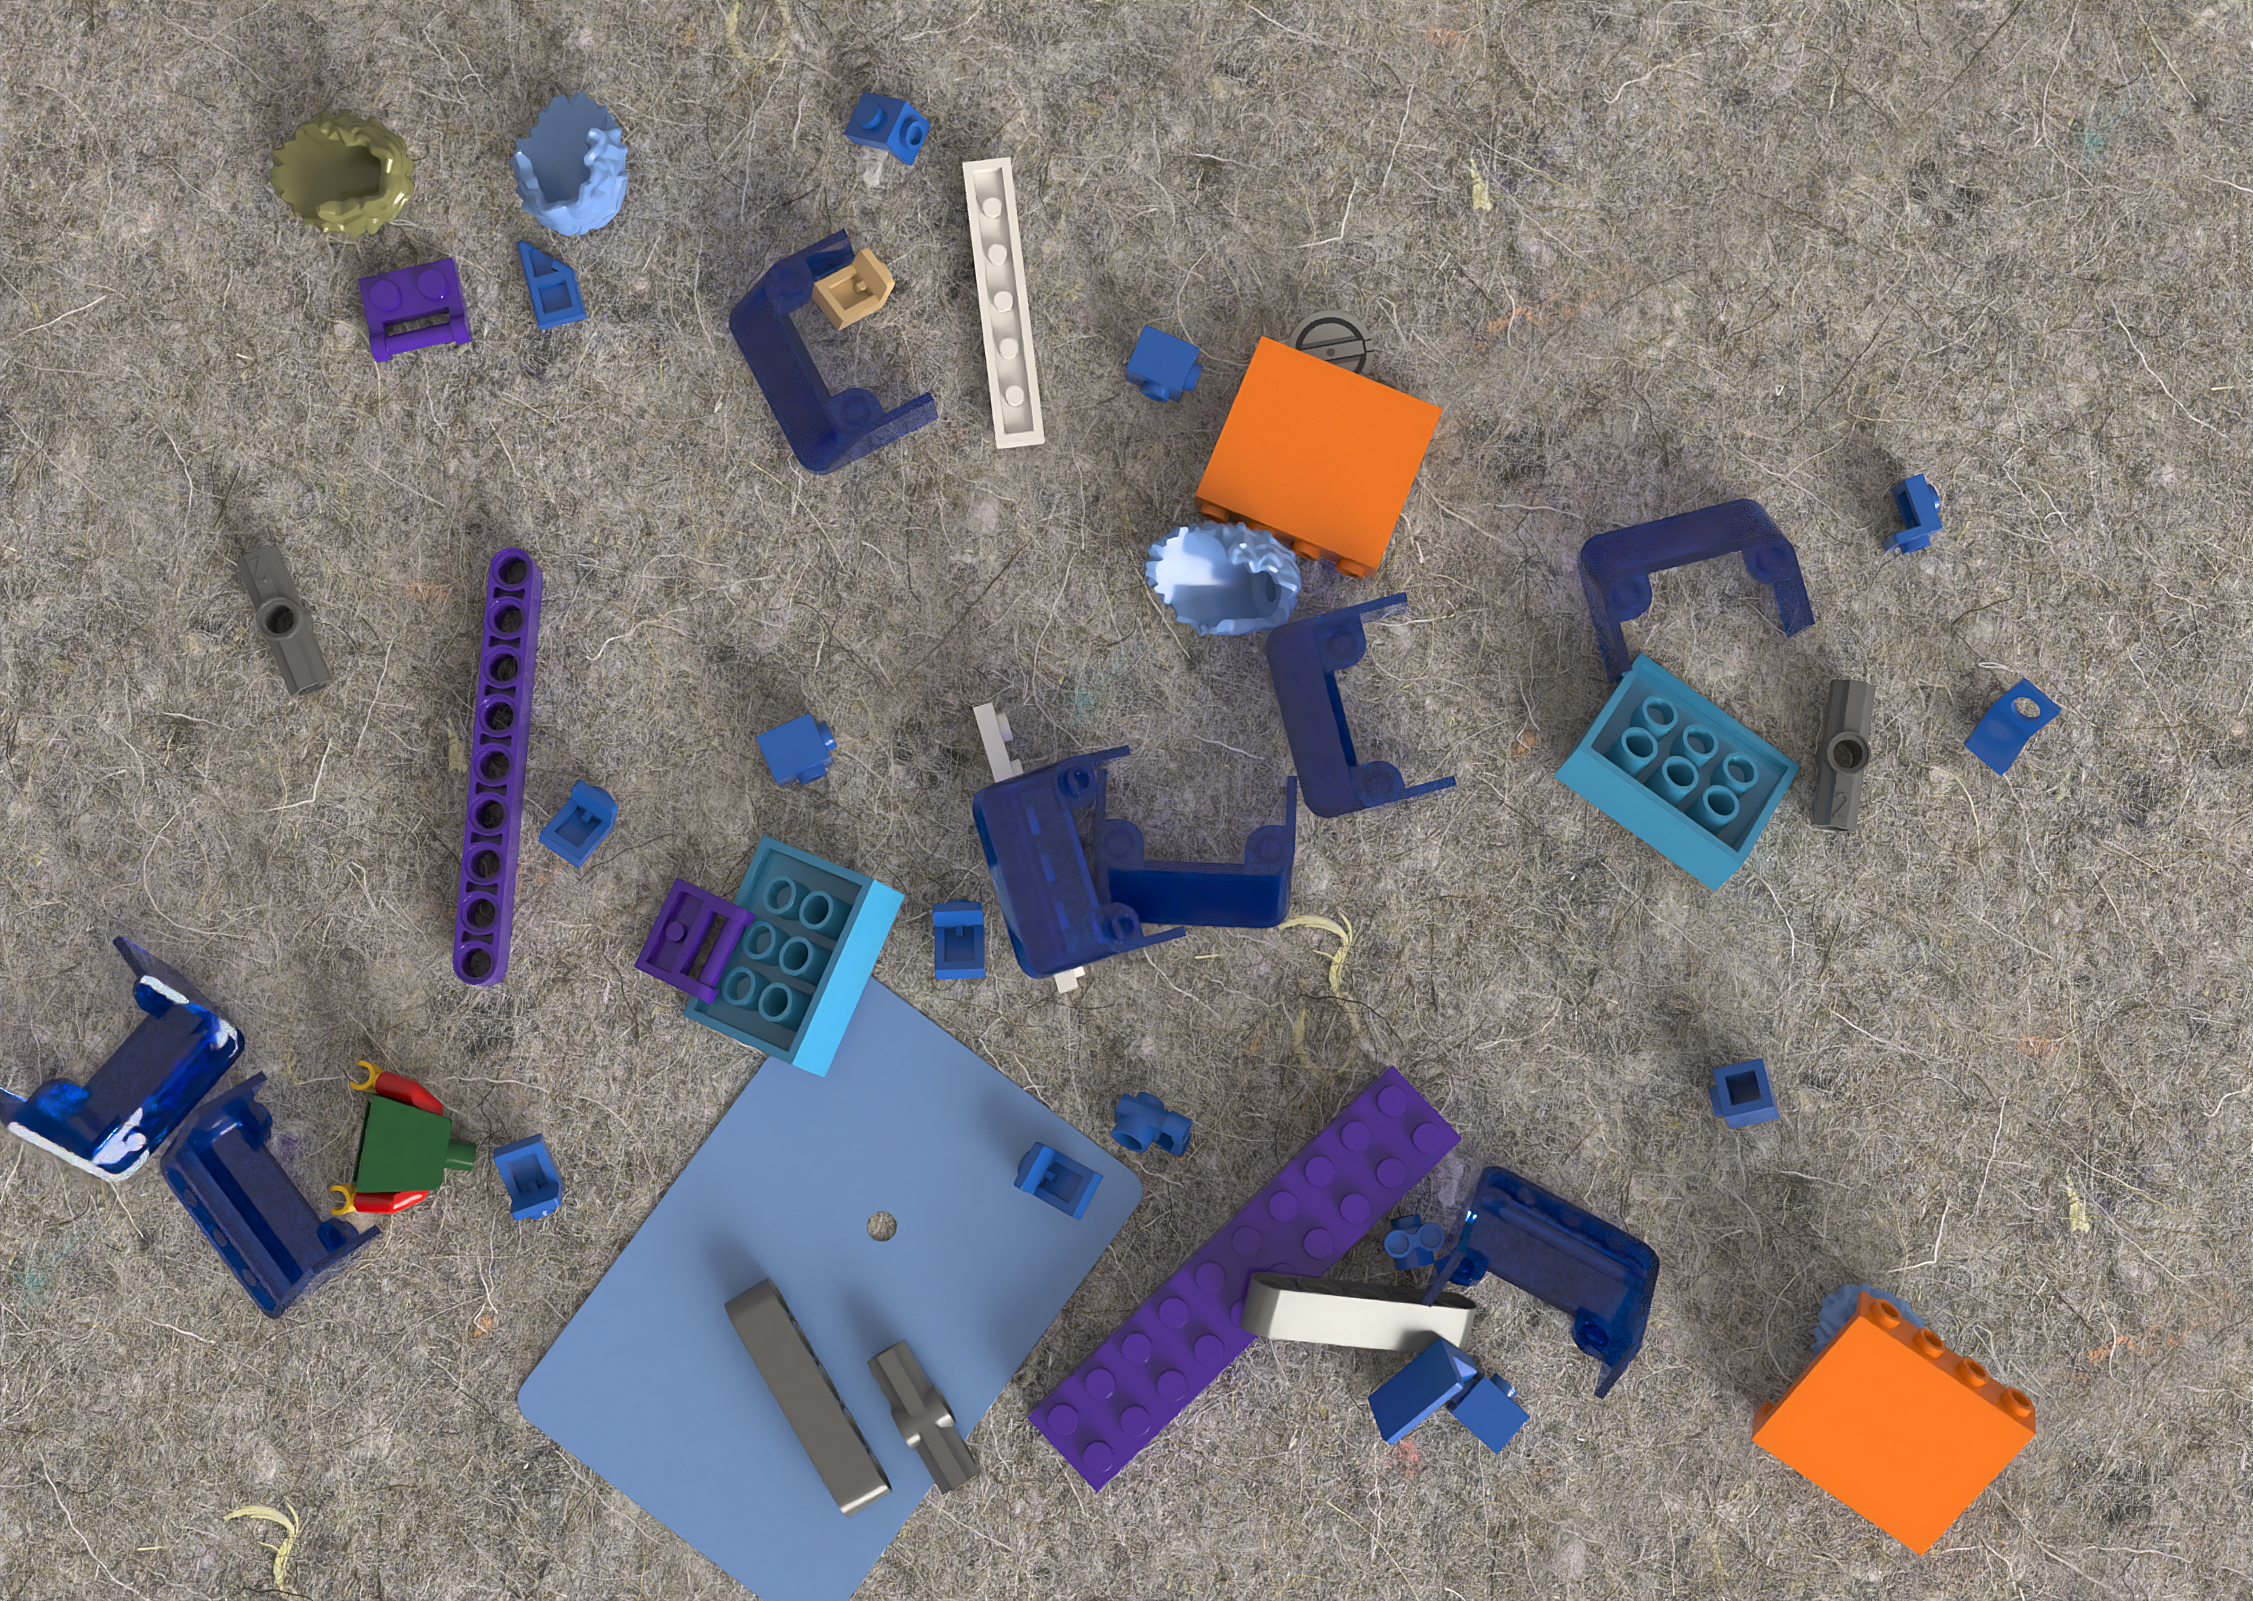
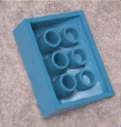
(1678, 772)
(802, 957)

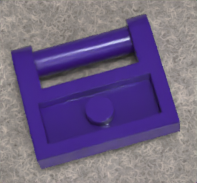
(411, 296)
(681, 934)

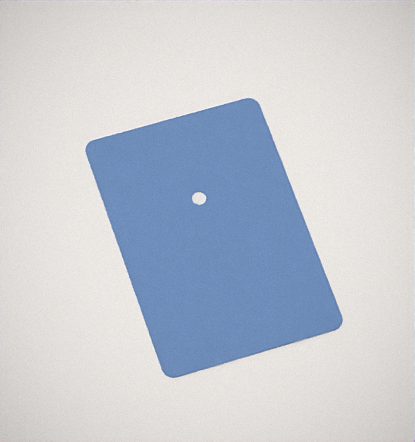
(783, 1188)

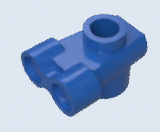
(1145, 1121)
(1412, 1241)

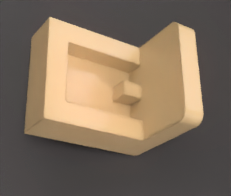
(854, 290)

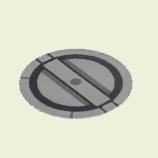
(1335, 339)

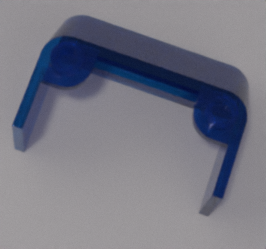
(819, 427)
(1618, 563)
(1302, 668)
(1045, 874)
(1197, 892)
(142, 1087)
(252, 1206)
(1557, 1256)

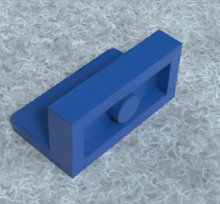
(1420, 1389)

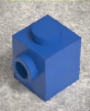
(1163, 366)
(798, 750)
(1744, 1094)
(1488, 1410)

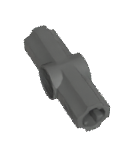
(272, 595)
(1847, 724)
(923, 1416)

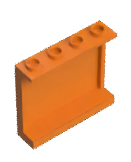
(1316, 458)
(1896, 1424)

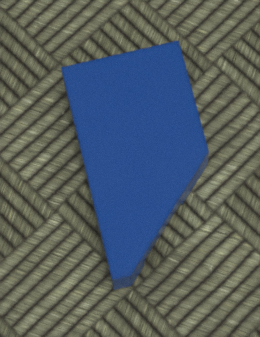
(551, 287)

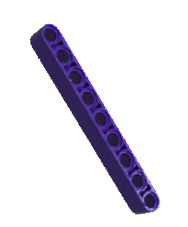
(509, 789)

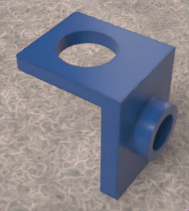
(2005, 730)

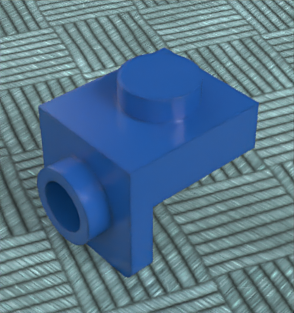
(888, 126)
(1918, 508)
(580, 823)
(959, 940)
(529, 1177)
(1057, 1179)

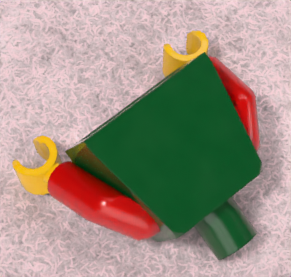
(400, 1146)

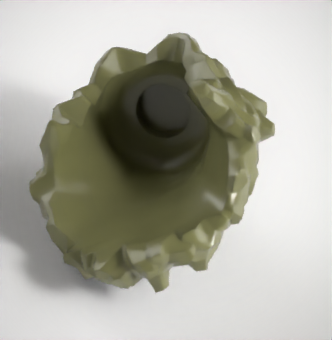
(344, 174)

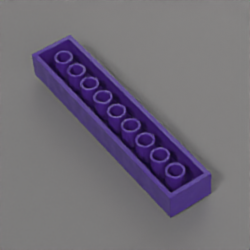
(1191, 1321)

